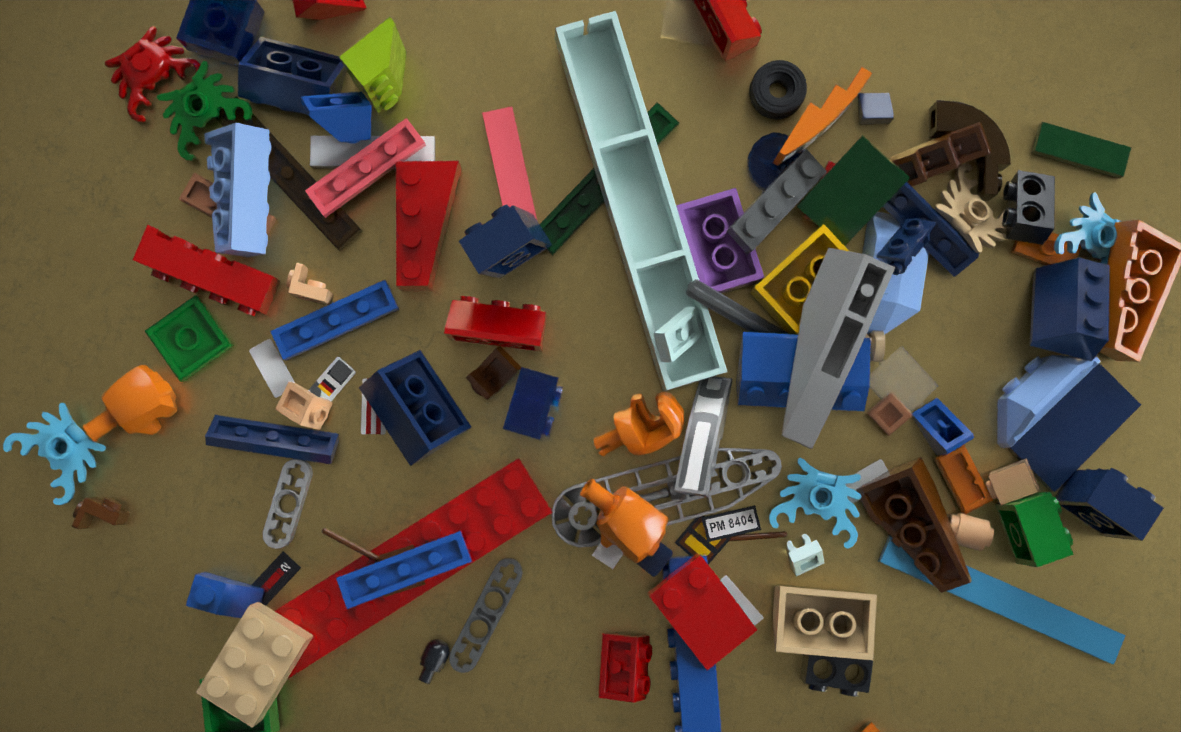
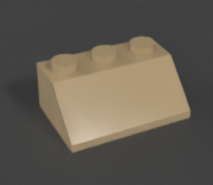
(824, 622)

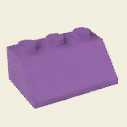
(714, 252)

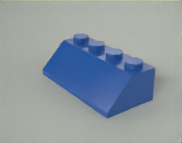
(767, 369)

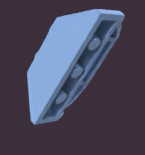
(905, 290)
(1036, 393)

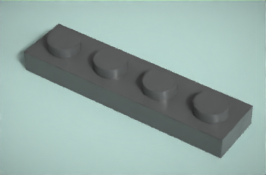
(776, 201)

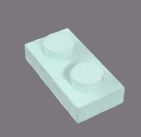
(678, 334)

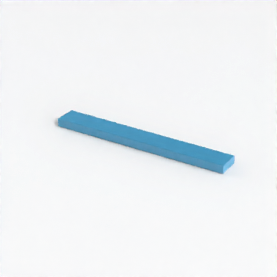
(1021, 608)

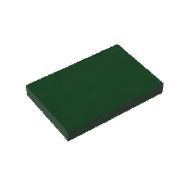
(853, 190)

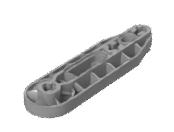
(590, 537)

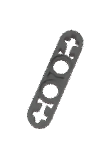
(489, 616)

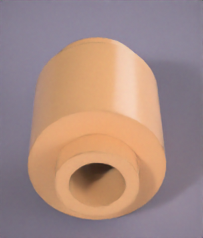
(971, 531)

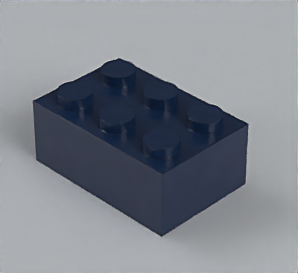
(504, 241)
(1109, 503)

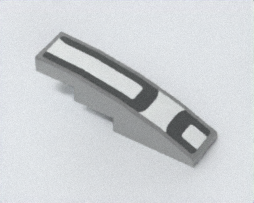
(703, 436)

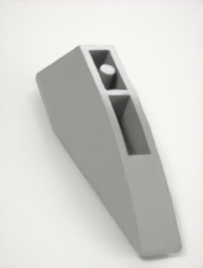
(830, 337)

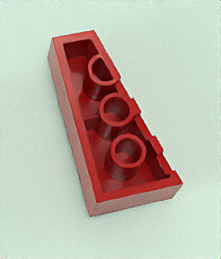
(422, 214)
(206, 271)

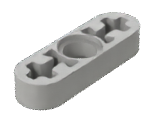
(286, 478)

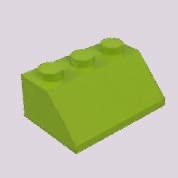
(378, 65)

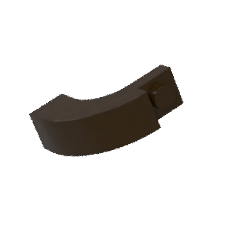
(954, 115)

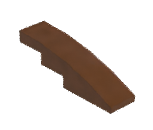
(942, 153)

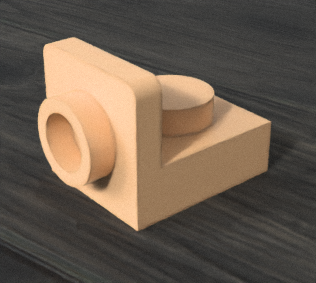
(312, 291)
(303, 406)

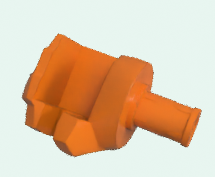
(134, 404)
(640, 429)
(626, 521)

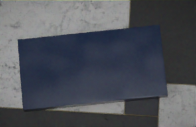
(1075, 427)

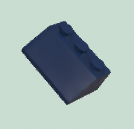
(284, 72)
(1071, 308)
(414, 407)

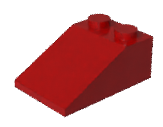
(702, 611)

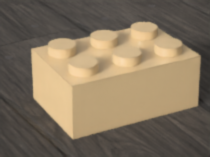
(254, 664)

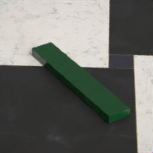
(587, 195)

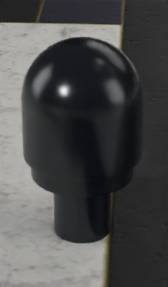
(433, 659)

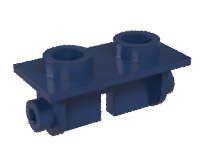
(905, 243)

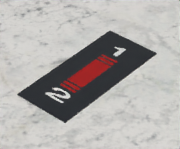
(276, 576)

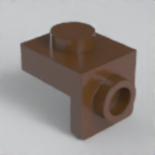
(493, 373)
(106, 510)

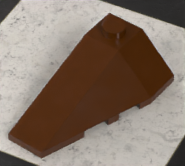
(915, 518)

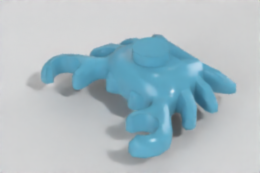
(1093, 232)
(64, 447)
(820, 495)

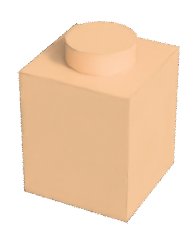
(1012, 482)

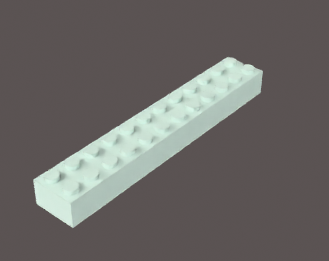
(636, 190)

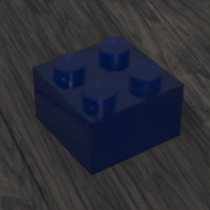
(221, 28)
(532, 404)

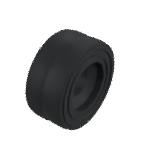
(790, 77)

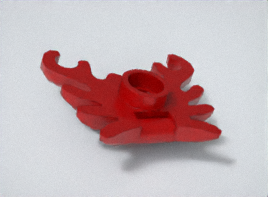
(146, 65)

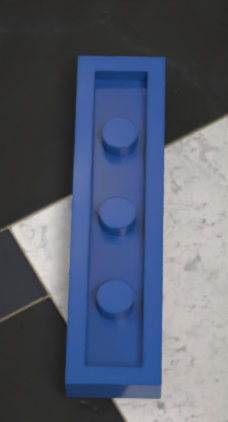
(334, 320)
(404, 569)

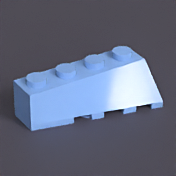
(239, 188)

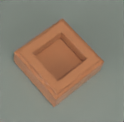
(889, 413)

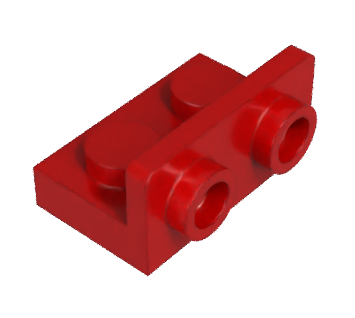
(625, 667)

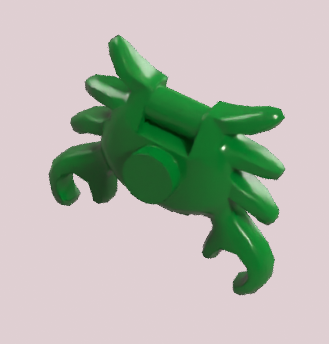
(197, 105)

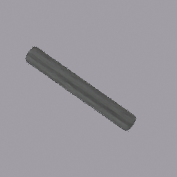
(730, 309)

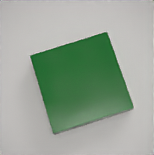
(189, 338)

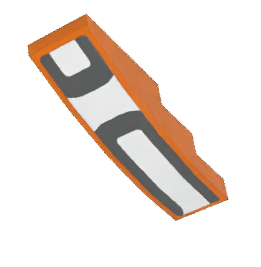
(817, 121)

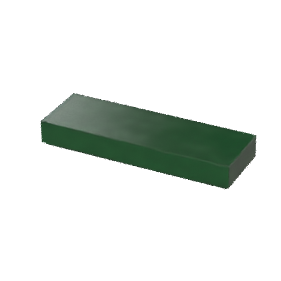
(1081, 150)

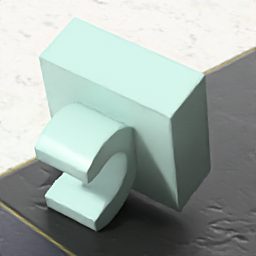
(805, 557)

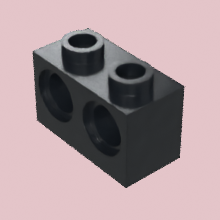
(1029, 207)
(835, 675)

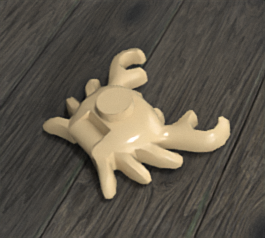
(969, 213)

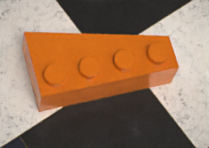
(1141, 276)

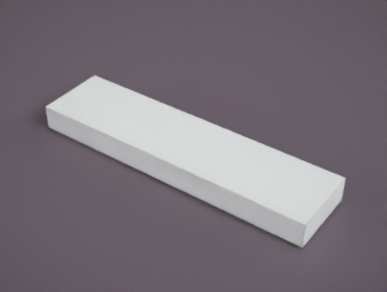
(330, 153)

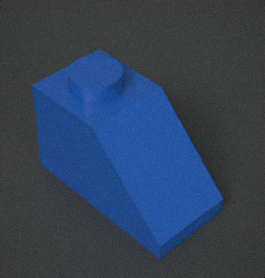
(341, 114)
(222, 595)

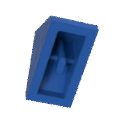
(941, 427)

